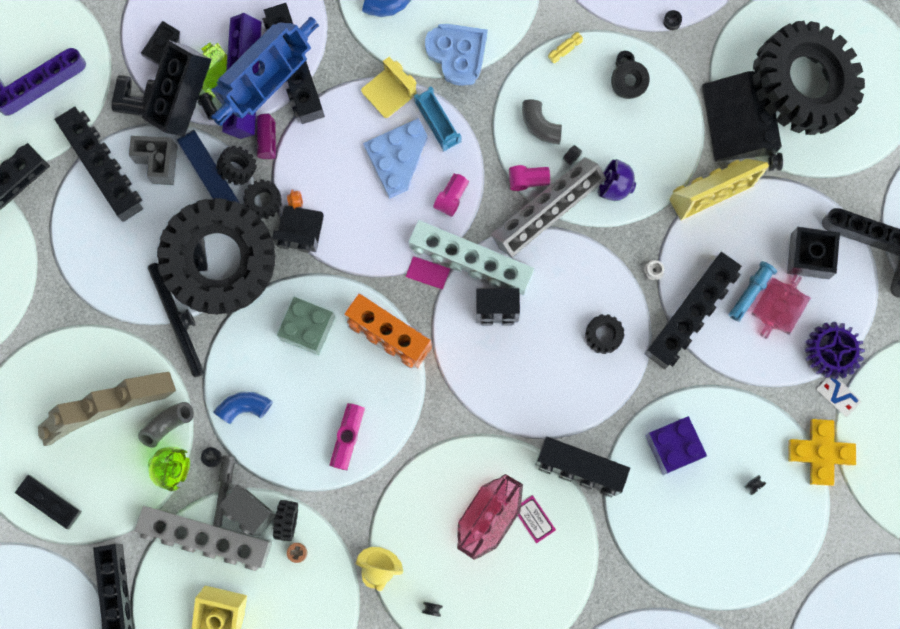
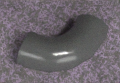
(538, 125)
(165, 422)

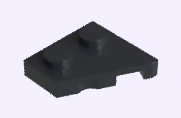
(156, 45)

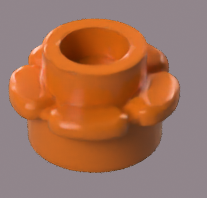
(295, 199)

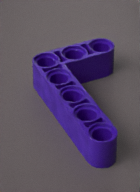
(49, 81)

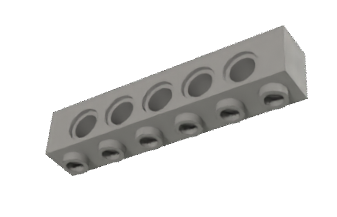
(548, 206)
(150, 518)

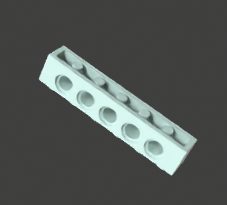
(425, 232)

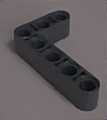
(864, 235)

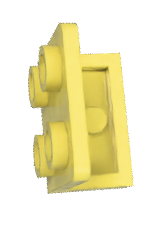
(390, 88)

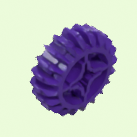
(836, 334)

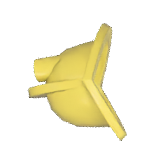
(378, 566)

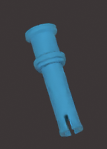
(757, 283)

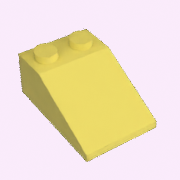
(218, 609)

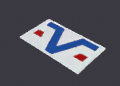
(839, 395)

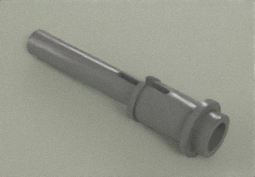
(225, 478)

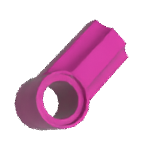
(523, 177)
(450, 198)

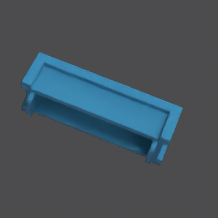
(437, 119)

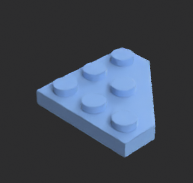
(397, 155)

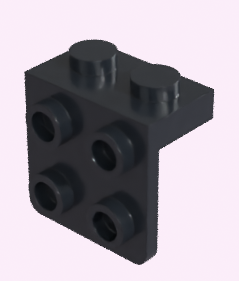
(299, 229)

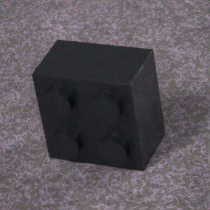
(813, 253)
(497, 306)

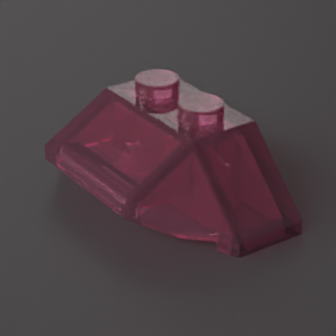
(489, 516)

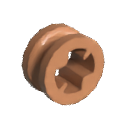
(293, 547)

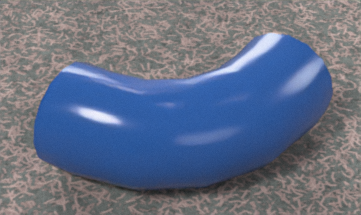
(384, 8)
(243, 403)

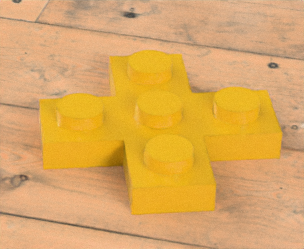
(822, 452)

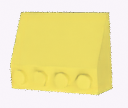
(716, 187)

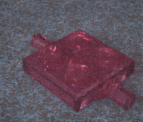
(781, 306)

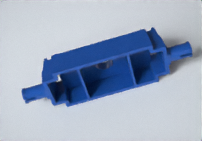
(245, 92)

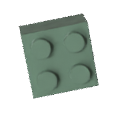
(306, 325)

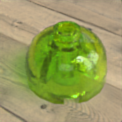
(168, 467)

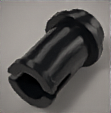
(207, 104)

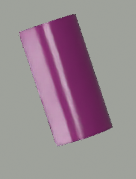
(266, 137)

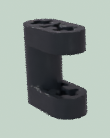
(127, 104)

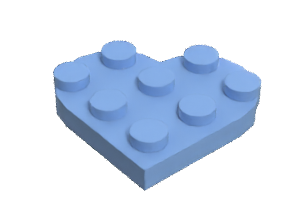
(458, 50)

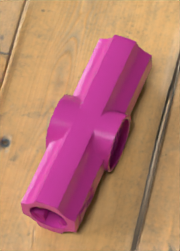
(343, 450)

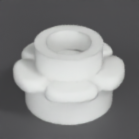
(654, 264)

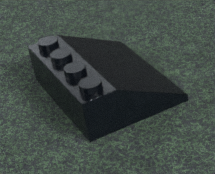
(739, 120)

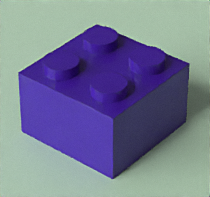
(676, 445)

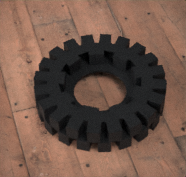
(804, 112)
(207, 218)

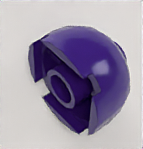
(618, 182)

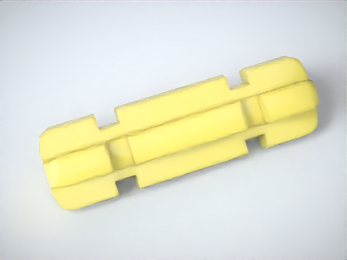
(565, 47)

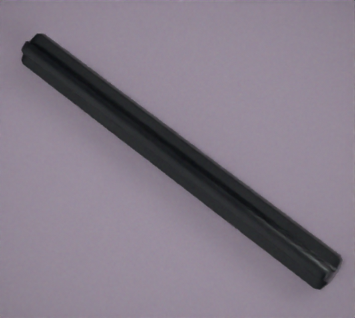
(179, 330)

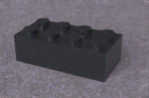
(176, 88)
(582, 466)

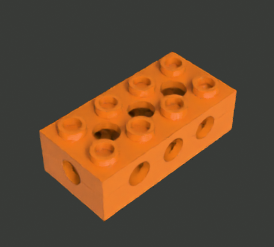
(363, 310)

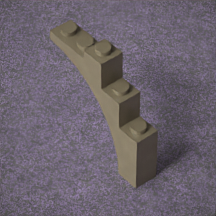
(99, 404)

